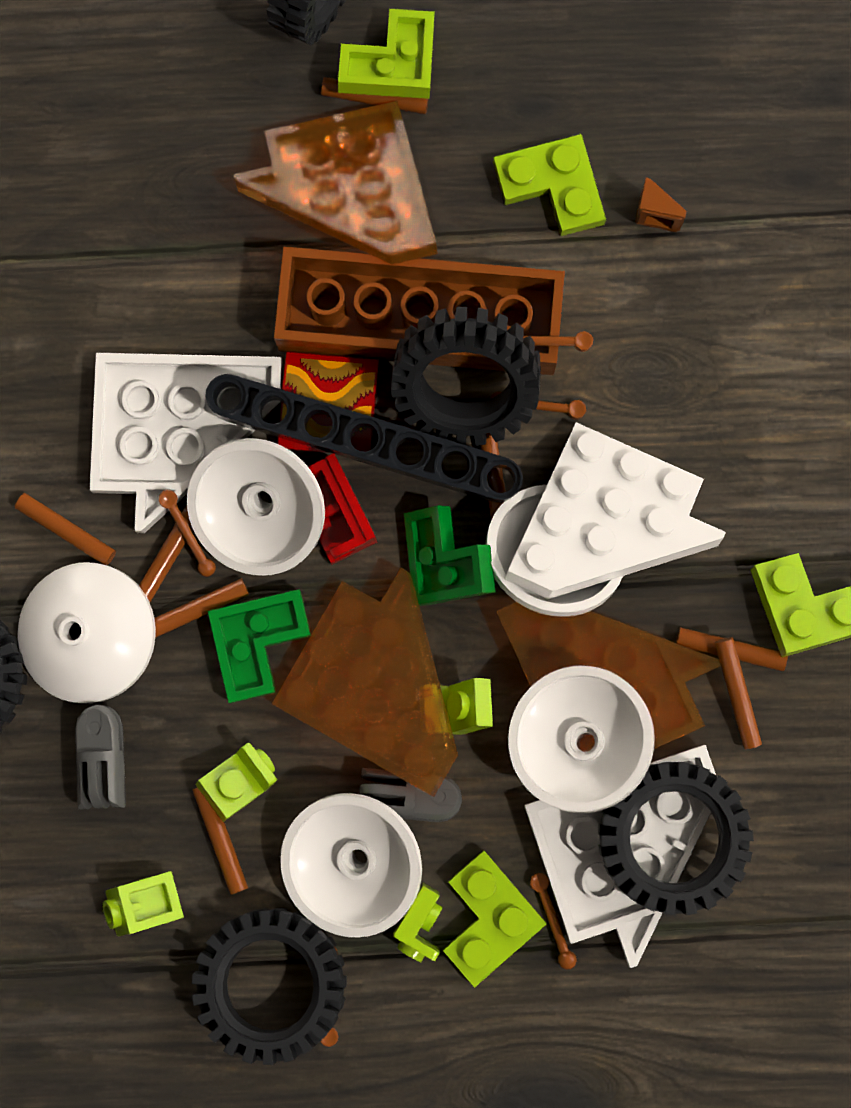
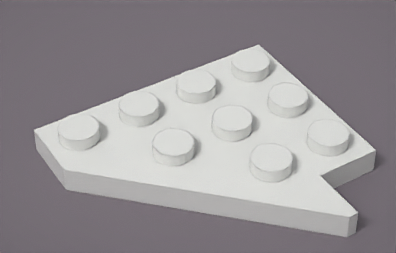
(157, 422)
(608, 517)
(585, 893)

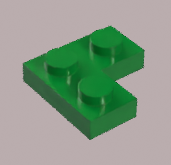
(438, 568)
(244, 633)

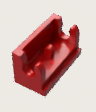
(345, 523)

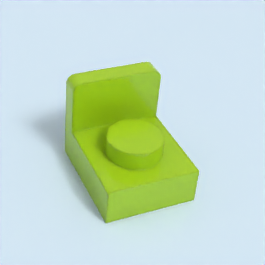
(468, 705)
(237, 781)
(142, 904)
(420, 915)

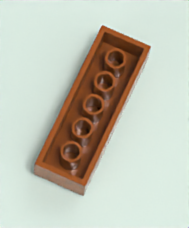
(365, 305)

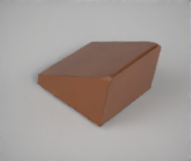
(658, 208)

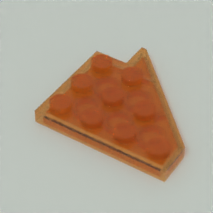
(350, 181)
(643, 660)
(375, 684)

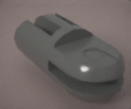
(100, 759)
(417, 803)

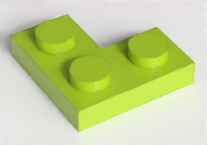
(393, 69)
(557, 170)
(794, 613)
(502, 923)

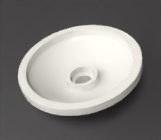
(238, 524)
(504, 538)
(114, 636)
(557, 716)
(329, 880)

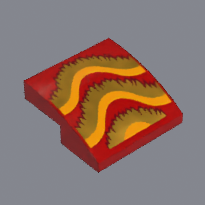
(336, 380)

